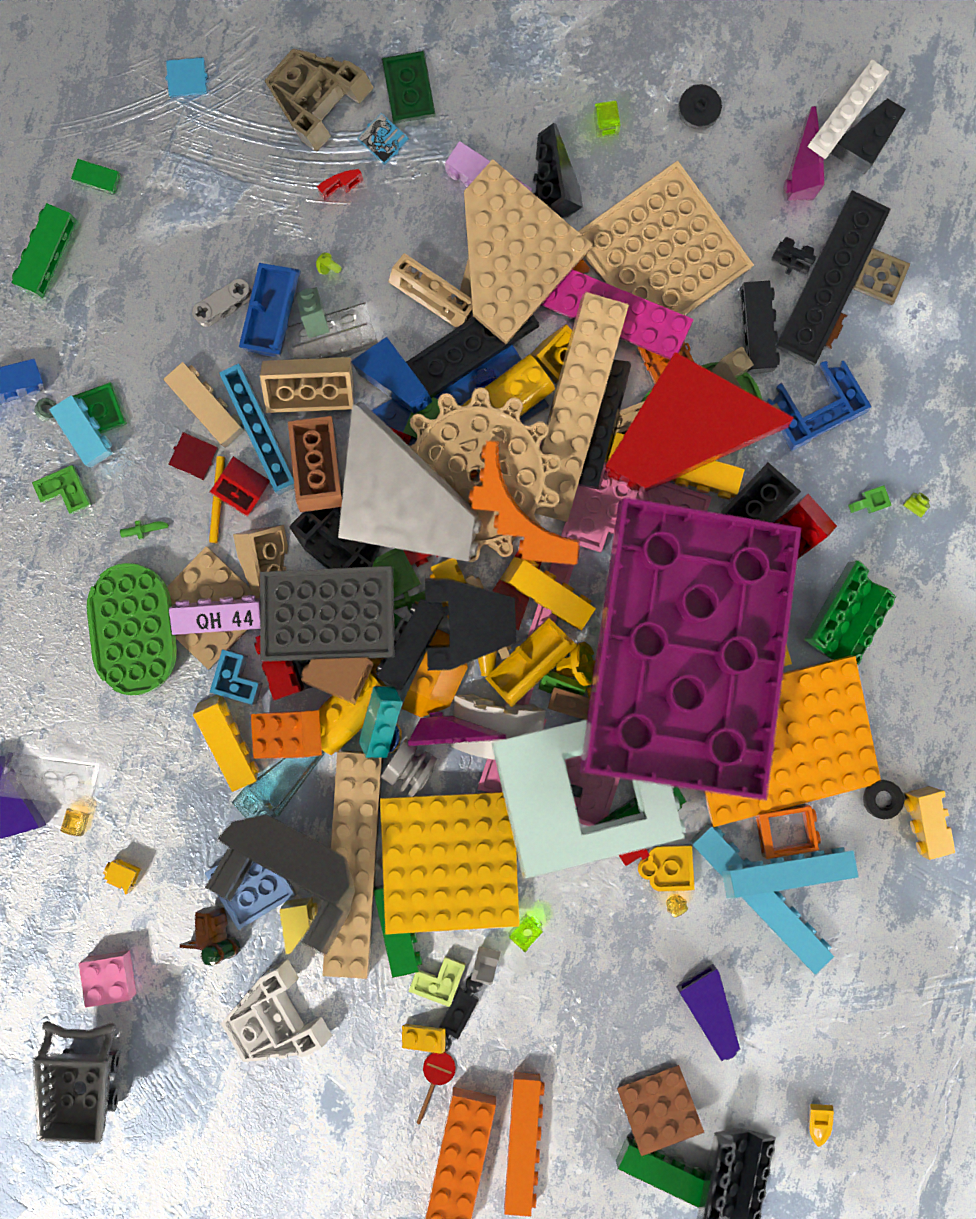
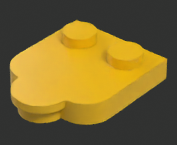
(669, 868)

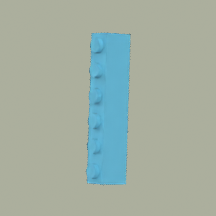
(789, 874)

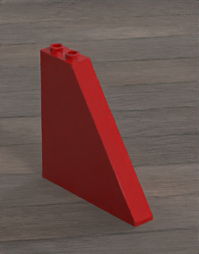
(688, 424)

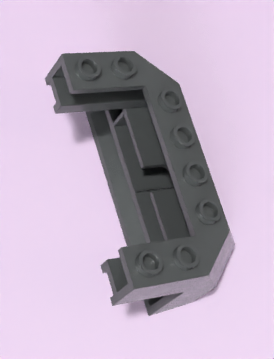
(294, 859)

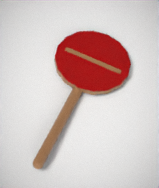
(438, 1071)

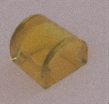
(74, 822)

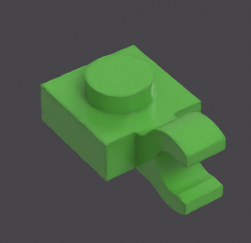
(872, 500)

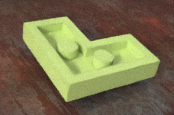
(440, 987)

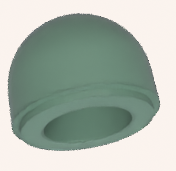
(40, 413)

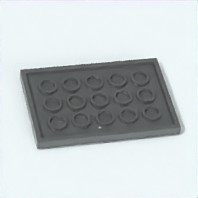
(327, 614)

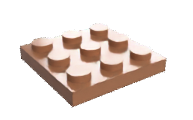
(660, 1110)

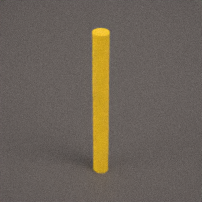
(216, 504)

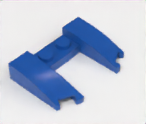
(849, 405)

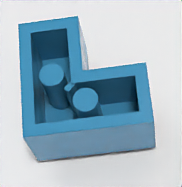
(229, 679)

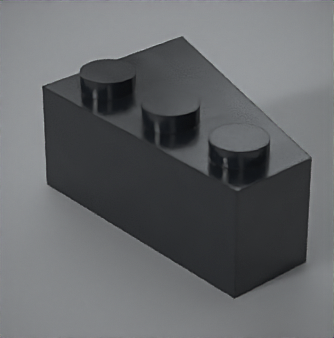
(867, 138)

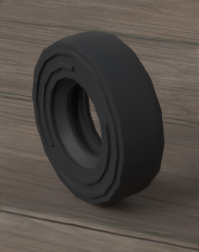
(896, 803)

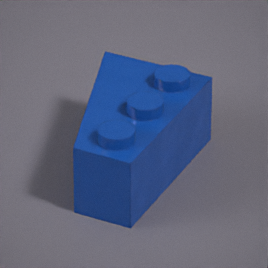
(19, 381)

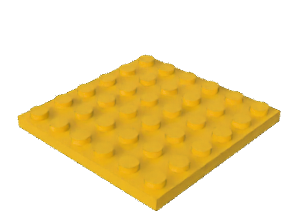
(448, 863)

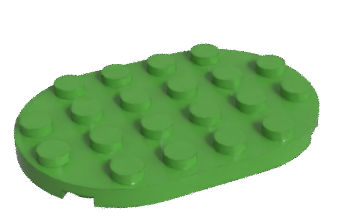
(131, 629)

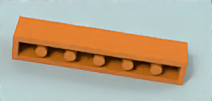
(522, 1144)

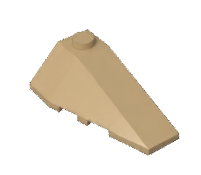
(261, 552)

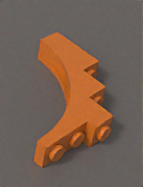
(494, 496)

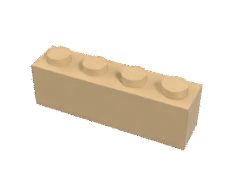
(204, 405)

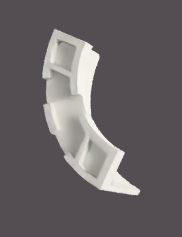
(508, 720)

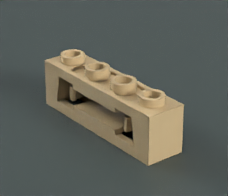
(431, 291)

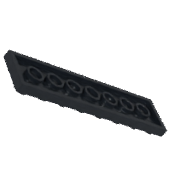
(833, 277)

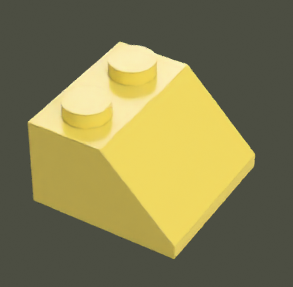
(296, 919)

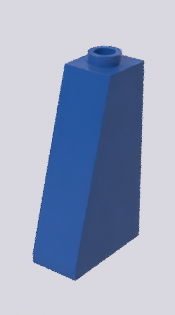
(391, 374)

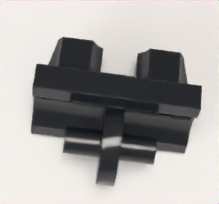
(793, 257)

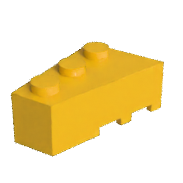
(929, 822)

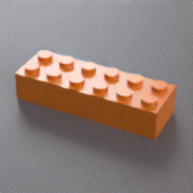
(461, 1155)

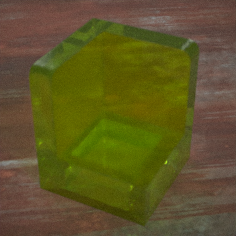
(607, 119)

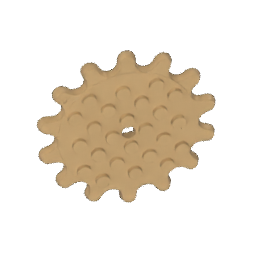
(454, 449)

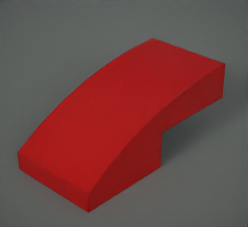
(345, 179)

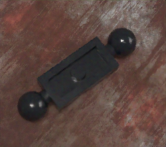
(460, 1011)

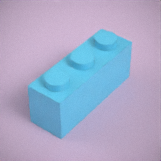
(81, 430)

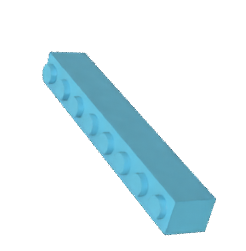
(768, 906)

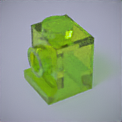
(526, 922)

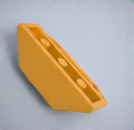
(433, 689)

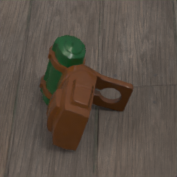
(212, 936)

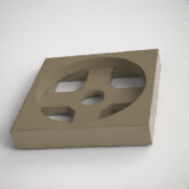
(901, 266)

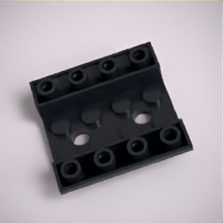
(736, 1175)

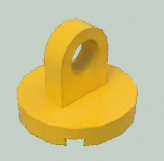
(579, 664)

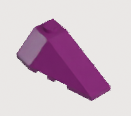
(807, 169)
(450, 729)

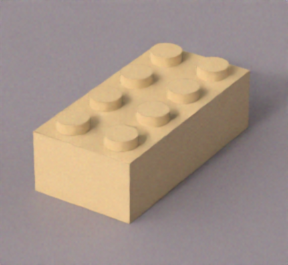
(307, 384)

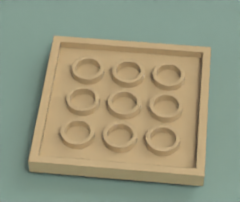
(208, 578)

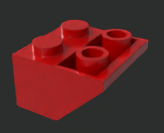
(239, 486)
(811, 519)

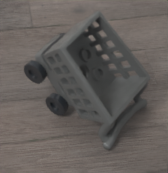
(67, 1113)

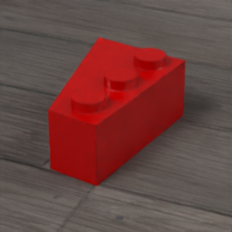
(280, 676)

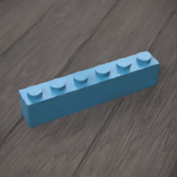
(258, 428)

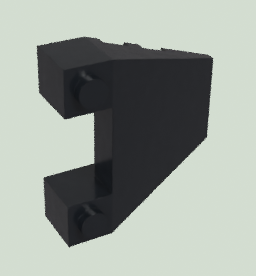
(478, 622)

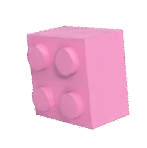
(107, 978)

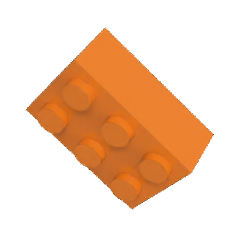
(286, 734)

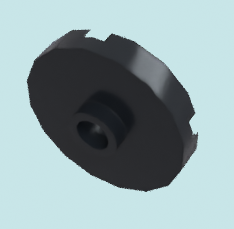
(700, 117)

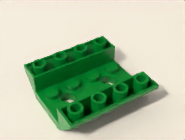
(850, 614)

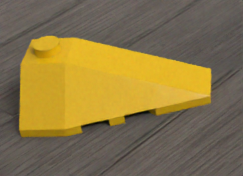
(552, 351)

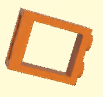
(765, 837)

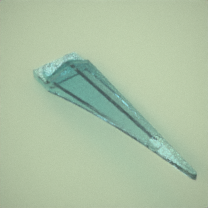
(275, 787)

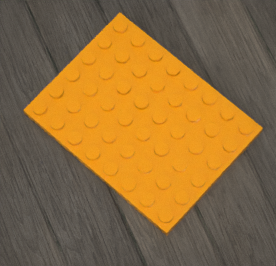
(818, 744)

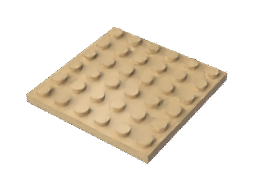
(665, 244)

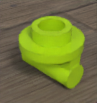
(325, 264)
(917, 504)

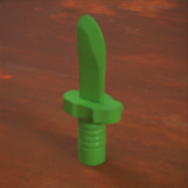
(140, 529)
(408, 600)

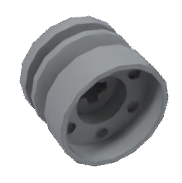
(409, 768)

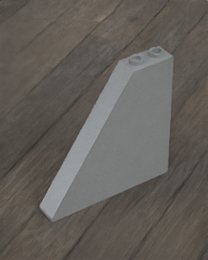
(399, 498)

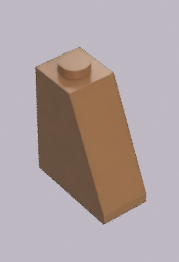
(338, 676)

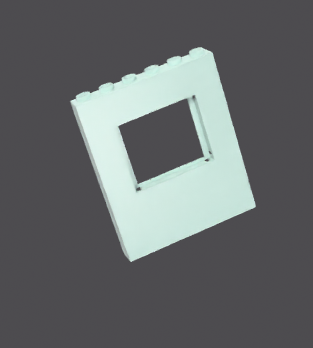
(545, 811)

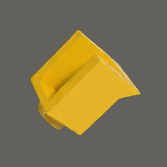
(121, 874)

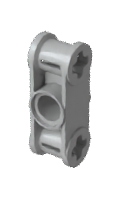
(222, 303)

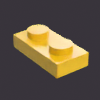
(423, 1038)

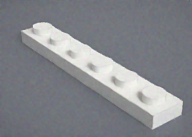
(848, 109)

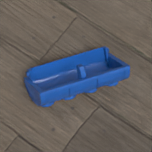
(269, 309)

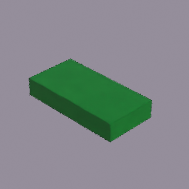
(95, 176)

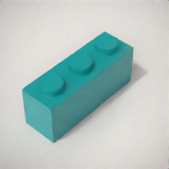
(380, 722)

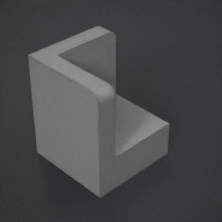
(485, 965)

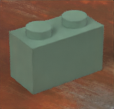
(312, 312)

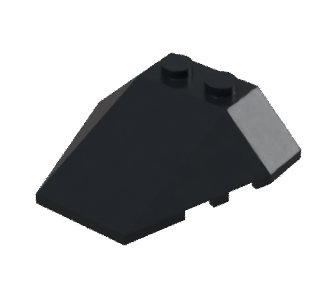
(319, 534)

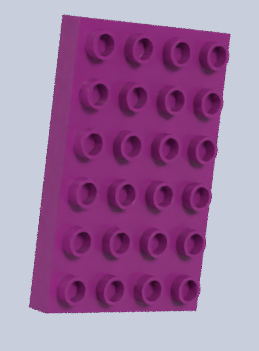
(691, 649)

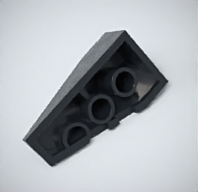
(555, 175)

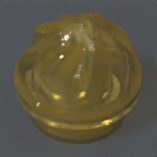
(676, 905)

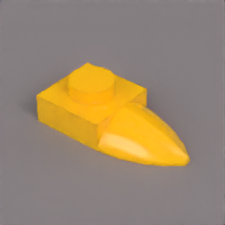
(820, 1122)

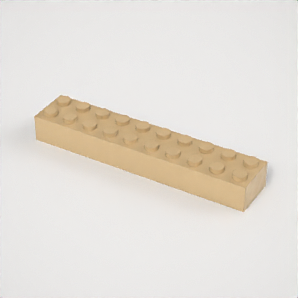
(580, 395)
(356, 838)

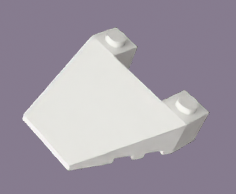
(268, 1023)

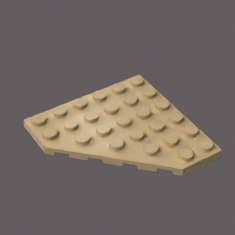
(514, 250)

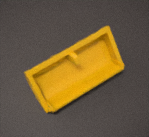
(522, 381)
(530, 662)
(342, 719)

